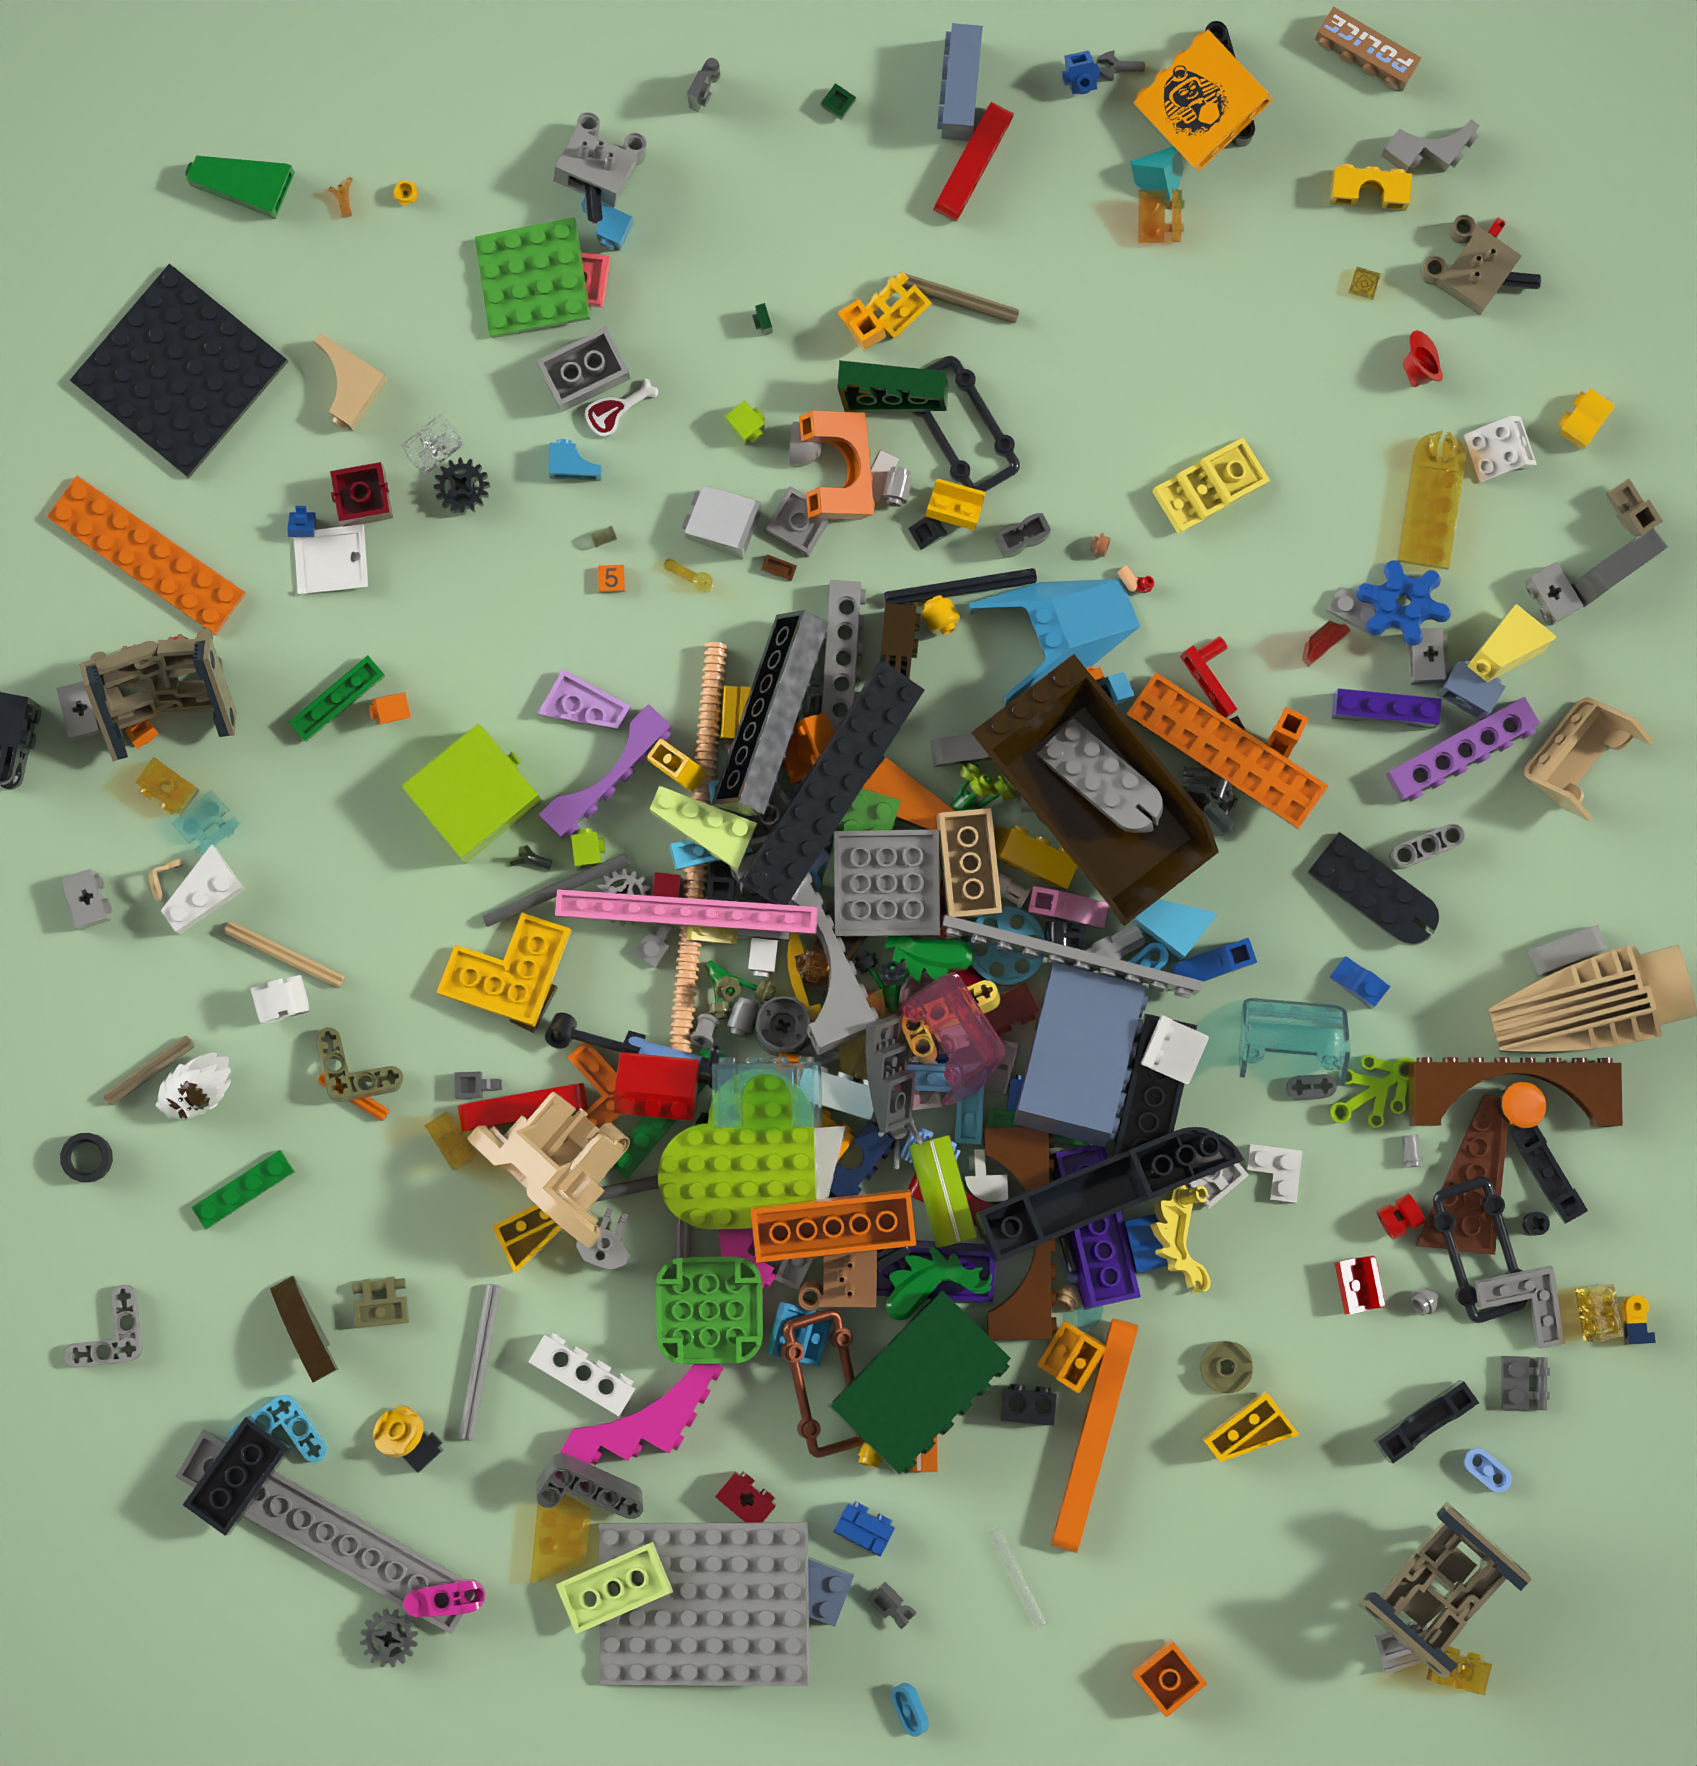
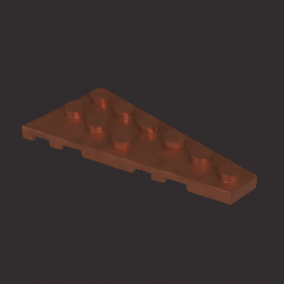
(1478, 1156)

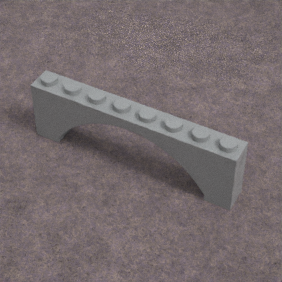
(846, 1006)

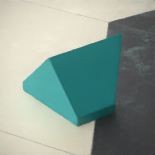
(1159, 171)

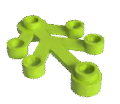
(1377, 1087)

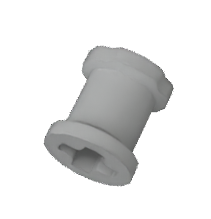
(704, 1031)

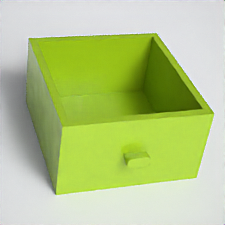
(472, 792)

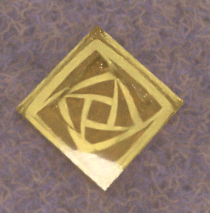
(1364, 283)

